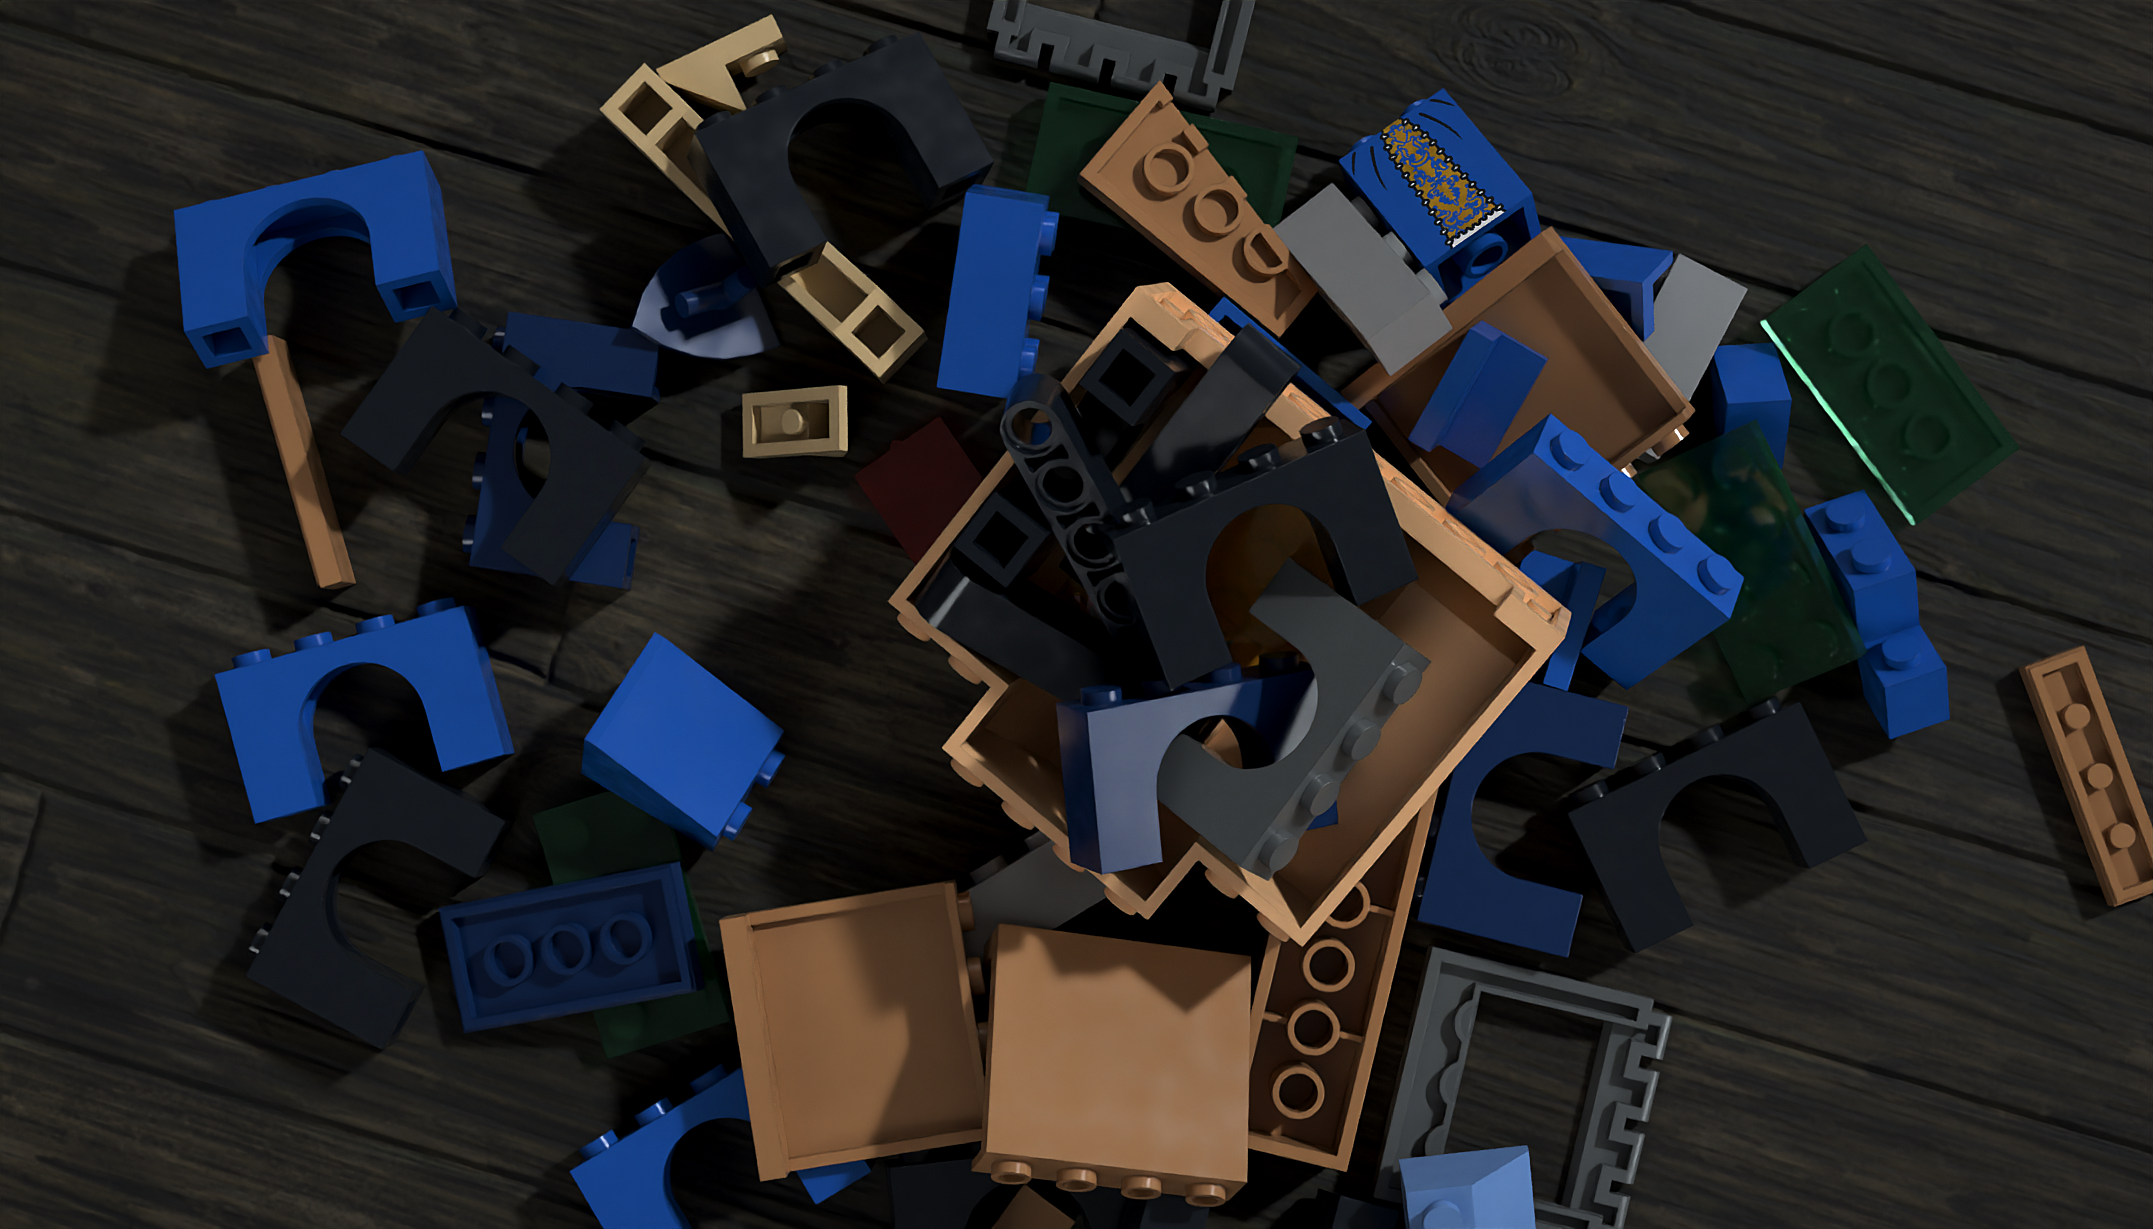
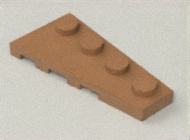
(1184, 203)

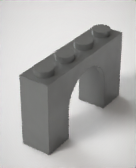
(1360, 683)

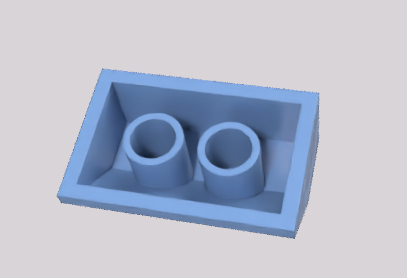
(1468, 1190)

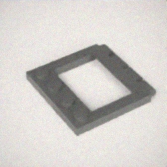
(1139, 57)
(1616, 1091)

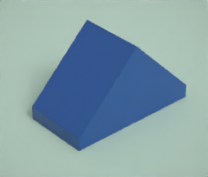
(1748, 387)

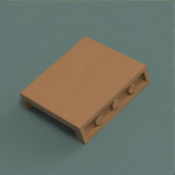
(1594, 379)
(858, 1026)
(1116, 1065)

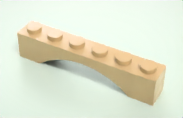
(830, 291)

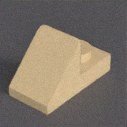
(708, 72)
(795, 422)

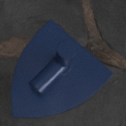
(705, 304)

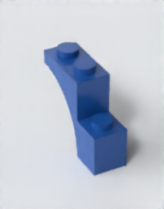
(1878, 584)

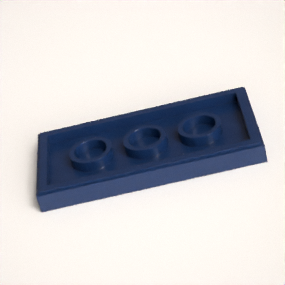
(572, 947)

